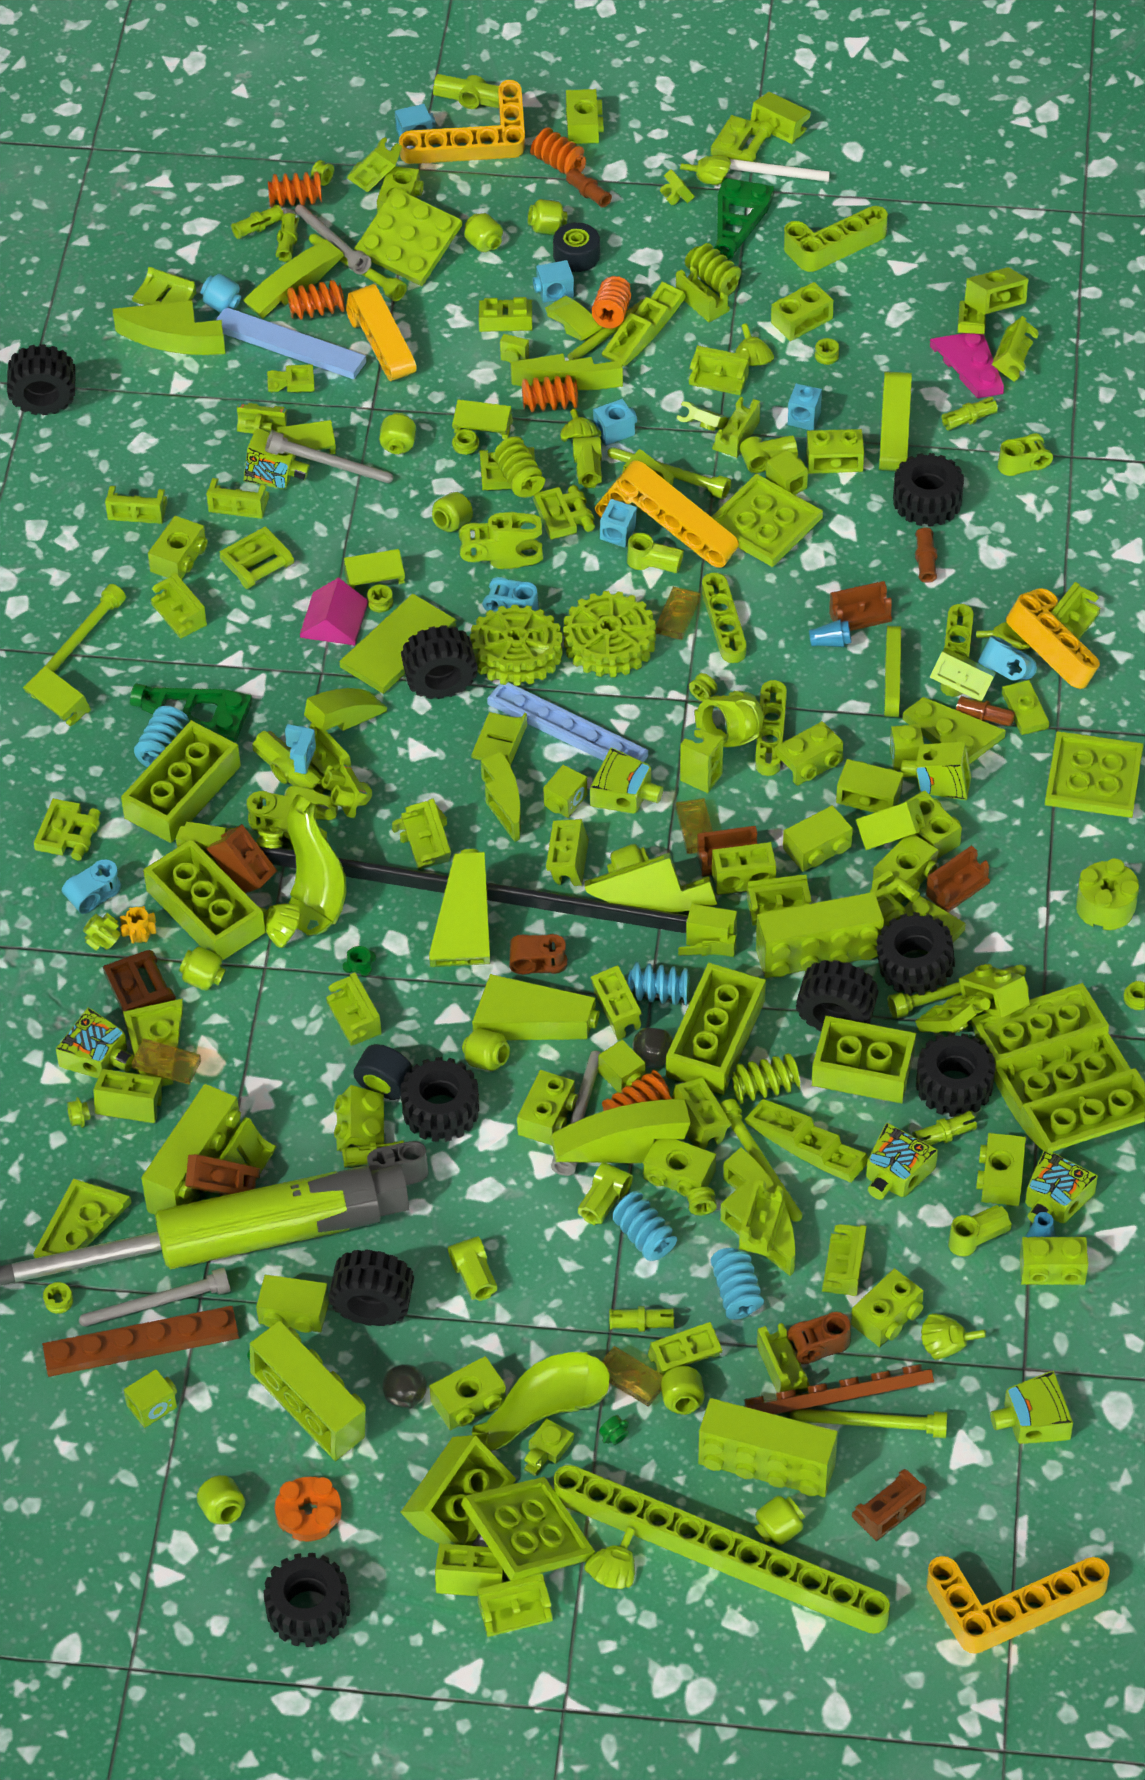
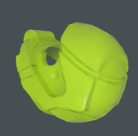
(742, 716)

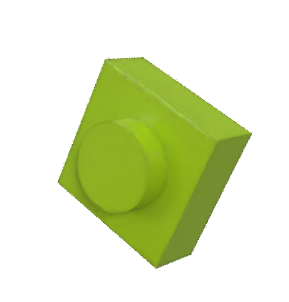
(513, 348)

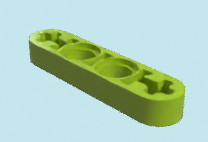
(724, 617)
(964, 630)
(892, 671)
(771, 727)

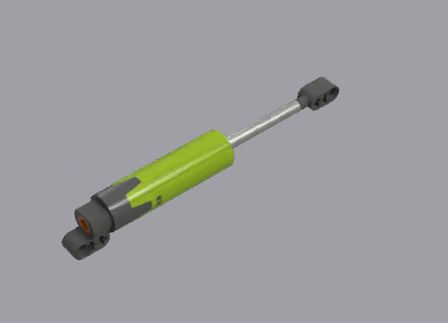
(257, 1216)

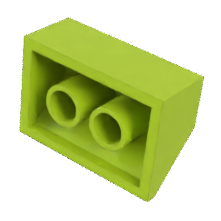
(459, 1471)

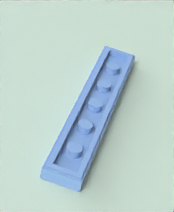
(291, 343)
(561, 723)

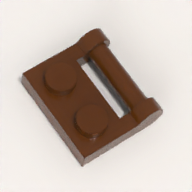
(129, 986)

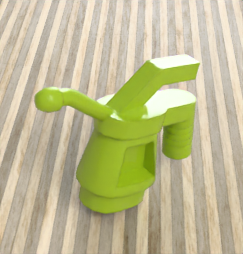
(888, 904)

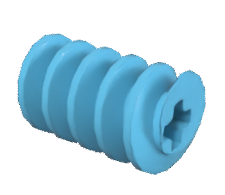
(159, 733)
(659, 983)
(643, 1226)
(736, 1282)

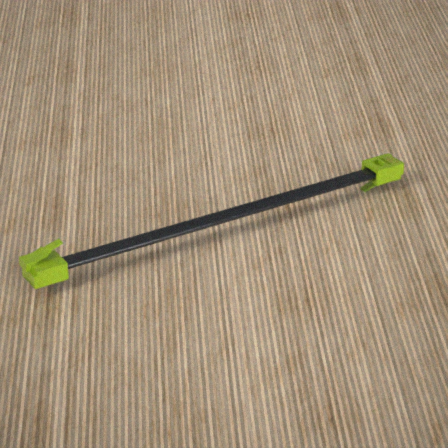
(706, 928)

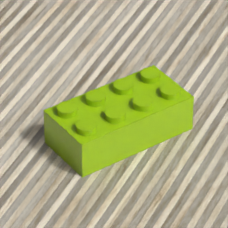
(181, 781)
(204, 900)
(820, 931)
(716, 1027)
(201, 1131)
(308, 1389)
(767, 1447)

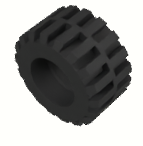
(41, 379)
(928, 489)
(439, 662)
(911, 934)
(837, 992)
(961, 1055)
(443, 1119)
(371, 1288)
(311, 1623)

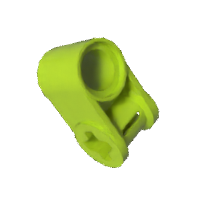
(1022, 454)

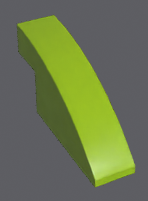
(170, 328)
(652, 886)
(621, 1132)
(741, 1172)

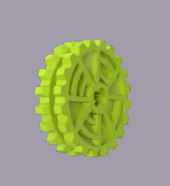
(609, 634)
(516, 644)

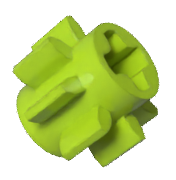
(101, 931)

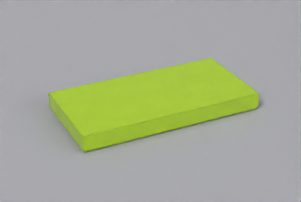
(378, 655)

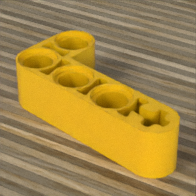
(368, 309)
(1050, 638)

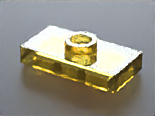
(677, 613)
(692, 820)
(166, 1061)
(632, 1376)

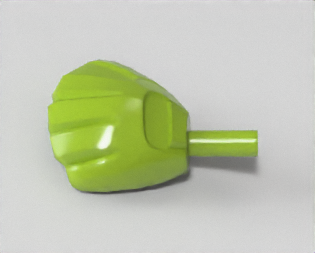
(710, 169)
(755, 348)
(579, 427)
(1006, 633)
(281, 922)
(945, 1336)
(614, 1564)

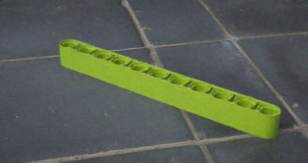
(727, 1561)

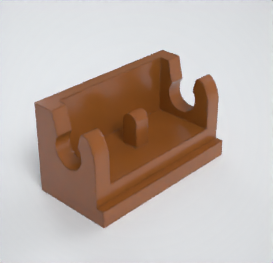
(861, 606)
(722, 839)
(242, 859)
(957, 880)
(891, 1505)

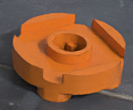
(304, 1491)

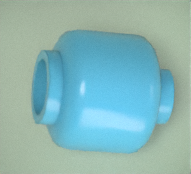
(221, 293)

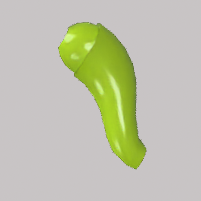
(319, 872)
(549, 1387)

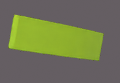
(301, 270)
(644, 325)
(587, 374)
(810, 1143)

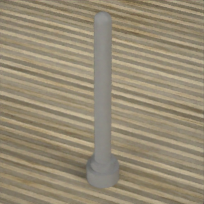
(357, 260)
(278, 444)
(580, 1108)
(215, 1283)

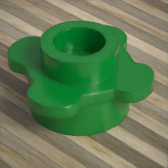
(357, 954)

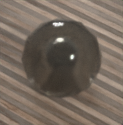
(652, 1046)
(404, 1386)

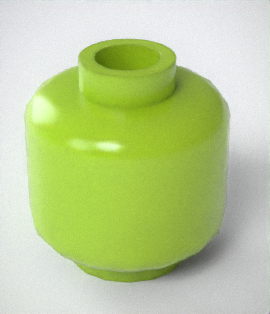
(546, 216)
(483, 232)
(397, 433)
(452, 512)
(627, 856)
(202, 968)
(486, 1049)
(682, 1390)
(221, 1500)
(779, 1520)

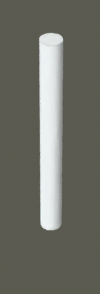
(780, 170)

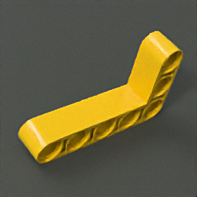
(472, 136)
(672, 511)
(1012, 1605)

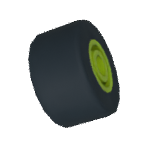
(578, 245)
(382, 1070)

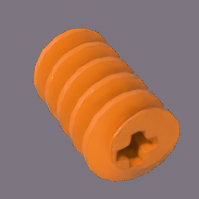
(558, 151)
(294, 189)
(315, 299)
(611, 302)
(549, 393)
(649, 1088)

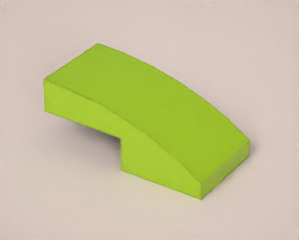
(576, 319)

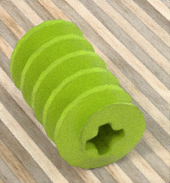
(714, 268)
(519, 467)
(765, 1077)

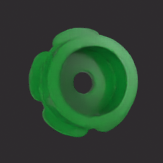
(614, 1430)

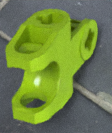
(502, 540)
(278, 807)

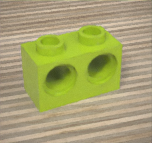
(403, 179)
(802, 311)
(940, 828)
(738, 865)

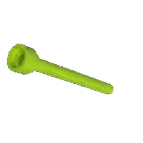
(393, 287)
(718, 486)
(111, 598)
(902, 1004)
(733, 1113)
(933, 1423)

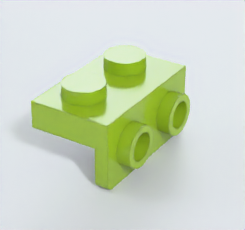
(811, 752)
(359, 1117)

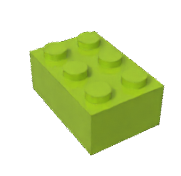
(863, 1059)

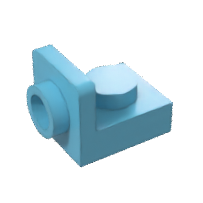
(302, 746)

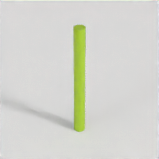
(599, 337)

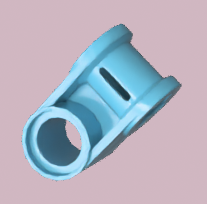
(510, 594)
(1004, 657)
(90, 888)

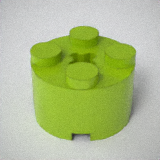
(1107, 894)

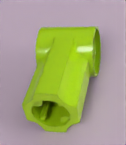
(757, 452)
(588, 456)
(644, 553)
(607, 1187)
(971, 1231)
(471, 1261)

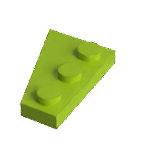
(948, 725)
(155, 1023)
(80, 1218)

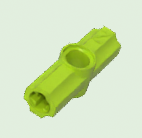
(469, 91)
(277, 755)

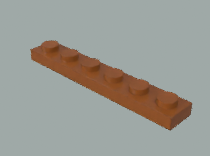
(140, 1341)
(848, 1389)

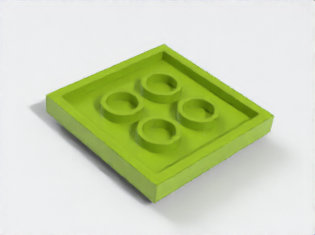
(408, 236)
(767, 519)
(1094, 774)
(527, 1528)

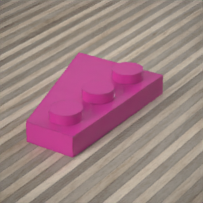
(972, 361)

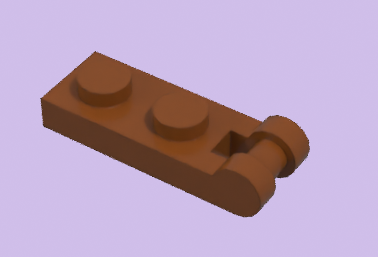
(220, 1175)

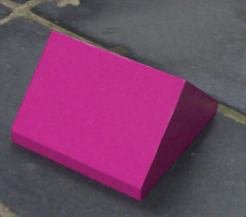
(334, 614)

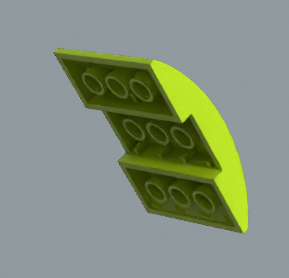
(1062, 1069)

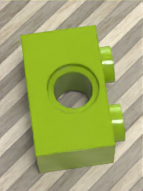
(582, 116)
(996, 290)
(177, 548)
(909, 860)
(667, 1154)
(1001, 1185)
(476, 1379)

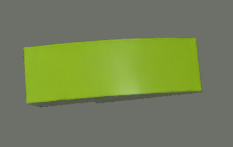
(342, 708)
(502, 792)

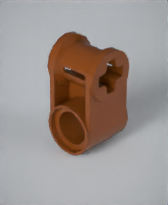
(534, 954)
(817, 1337)

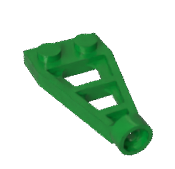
(740, 194)
(228, 716)

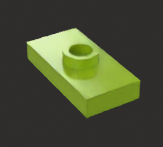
(970, 320)
(1027, 708)

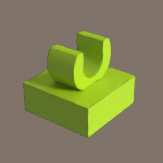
(676, 187)

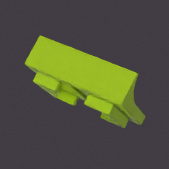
(157, 284)
(518, 317)
(503, 728)
(251, 1146)

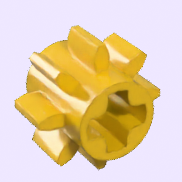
(138, 924)

